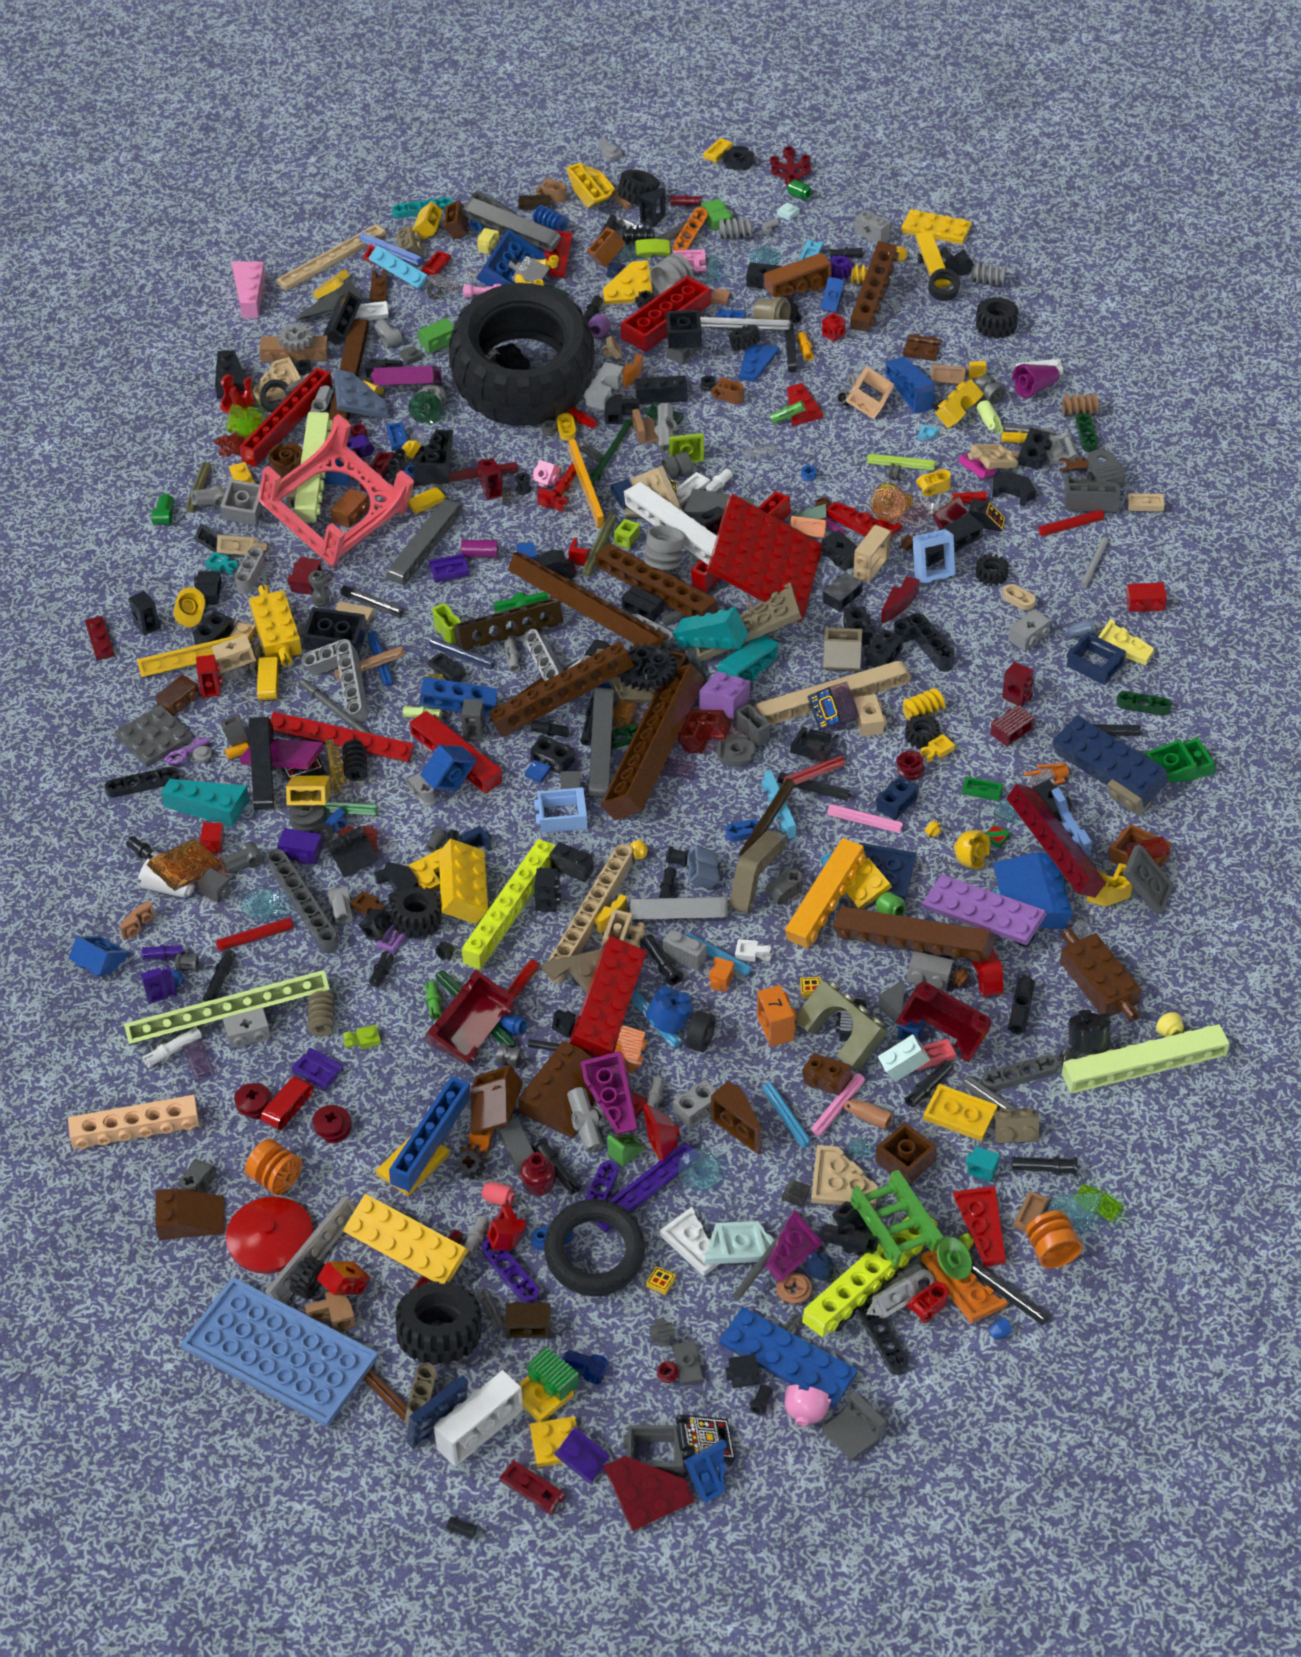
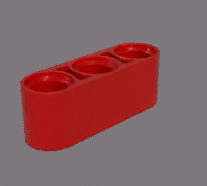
(287, 1103)

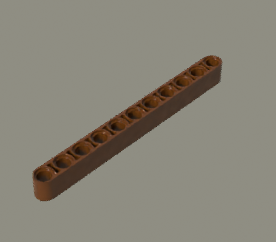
(352, 358)
(584, 601)

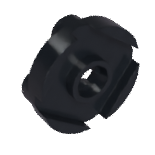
(731, 159)

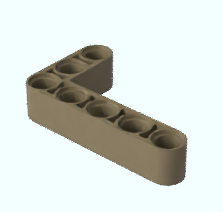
(751, 865)

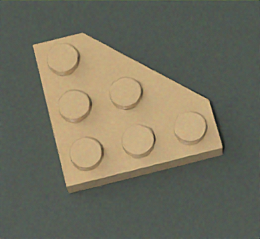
(281, 370)
(659, 483)
(836, 1178)

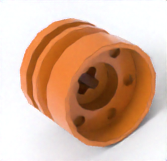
(273, 1166)
(1053, 1239)

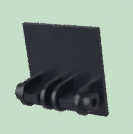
(352, 851)

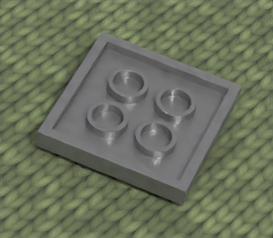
(153, 735)

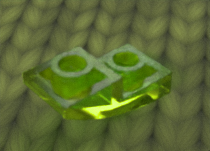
(1108, 1206)

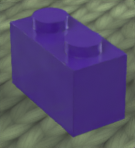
(301, 845)

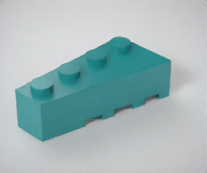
(750, 659)

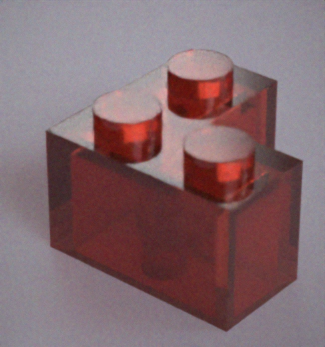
(701, 727)

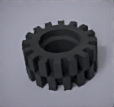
(744, 337)
(992, 577)
(921, 723)
(305, 1278)

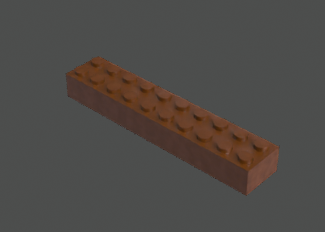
(652, 744)

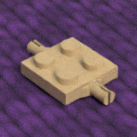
(994, 456)

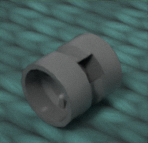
(992, 390)
(677, 465)

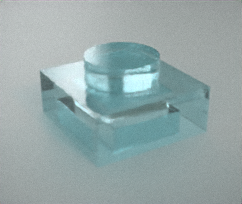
(1005, 811)

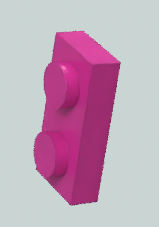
(976, 466)

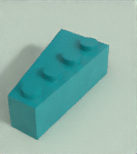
(715, 630)
(206, 800)

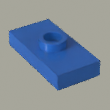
(832, 295)
(396, 435)

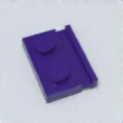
(449, 568)
(158, 984)
(317, 1068)
(582, 1455)

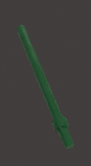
(598, 472)

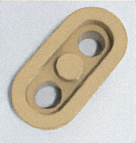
(1018, 597)

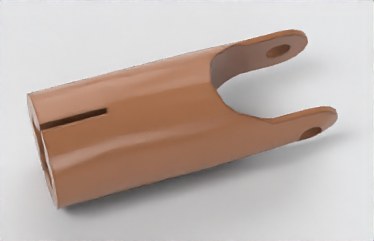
(870, 1113)

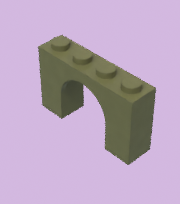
(866, 1031)

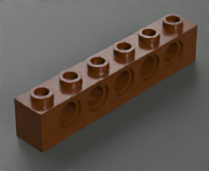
(873, 286)

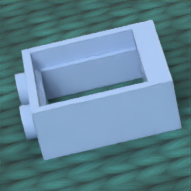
(931, 539)
(561, 798)

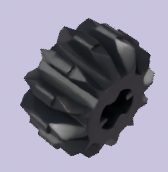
(474, 1154)

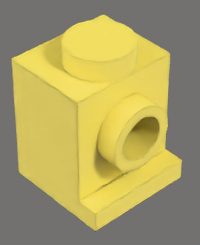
(488, 240)

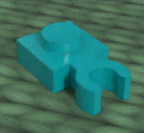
(220, 562)

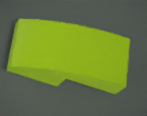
(648, 247)

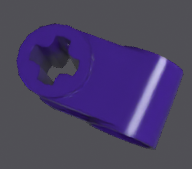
(361, 445)

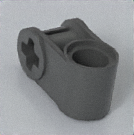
(785, 886)
(198, 1176)

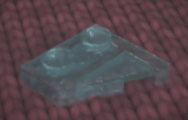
(1078, 1207)

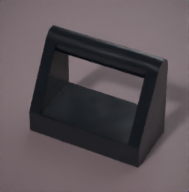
(648, 207)

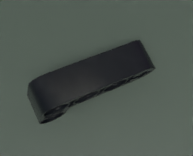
(923, 632)

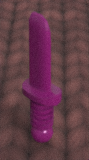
(832, 526)

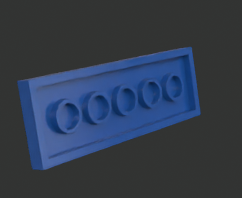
(787, 1355)

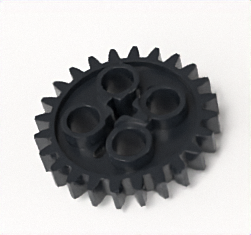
(651, 667)

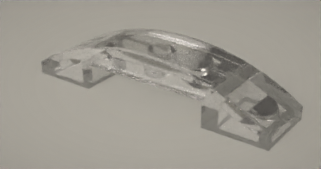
(466, 277)

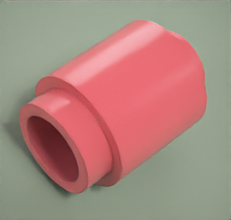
(498, 1193)

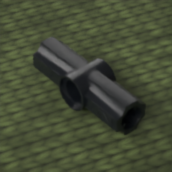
(1021, 1005)
(849, 1238)

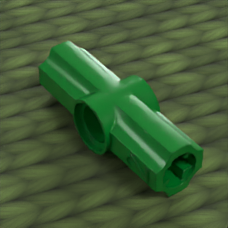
(518, 600)

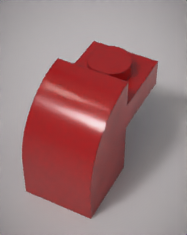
(506, 1229)

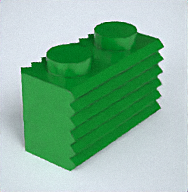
(552, 1374)

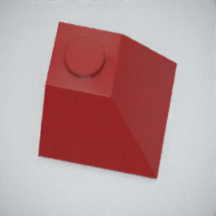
(660, 1131)

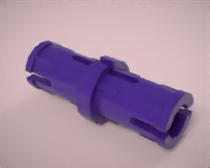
(161, 952)

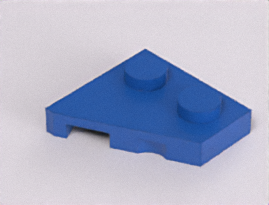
(708, 1471)

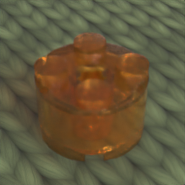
(883, 493)

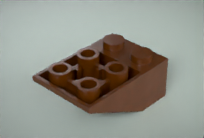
(494, 1099)

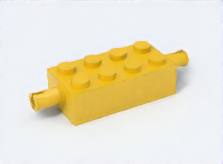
(275, 625)

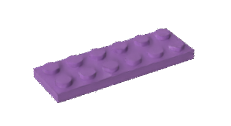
(984, 909)

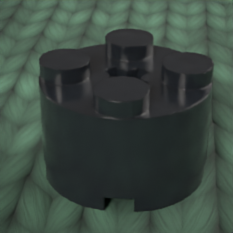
(1089, 1032)

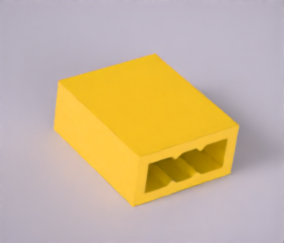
(308, 790)

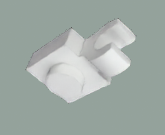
(749, 950)

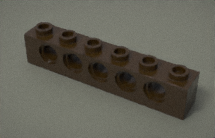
(464, 630)

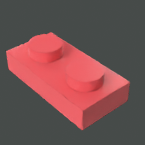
(938, 1053)

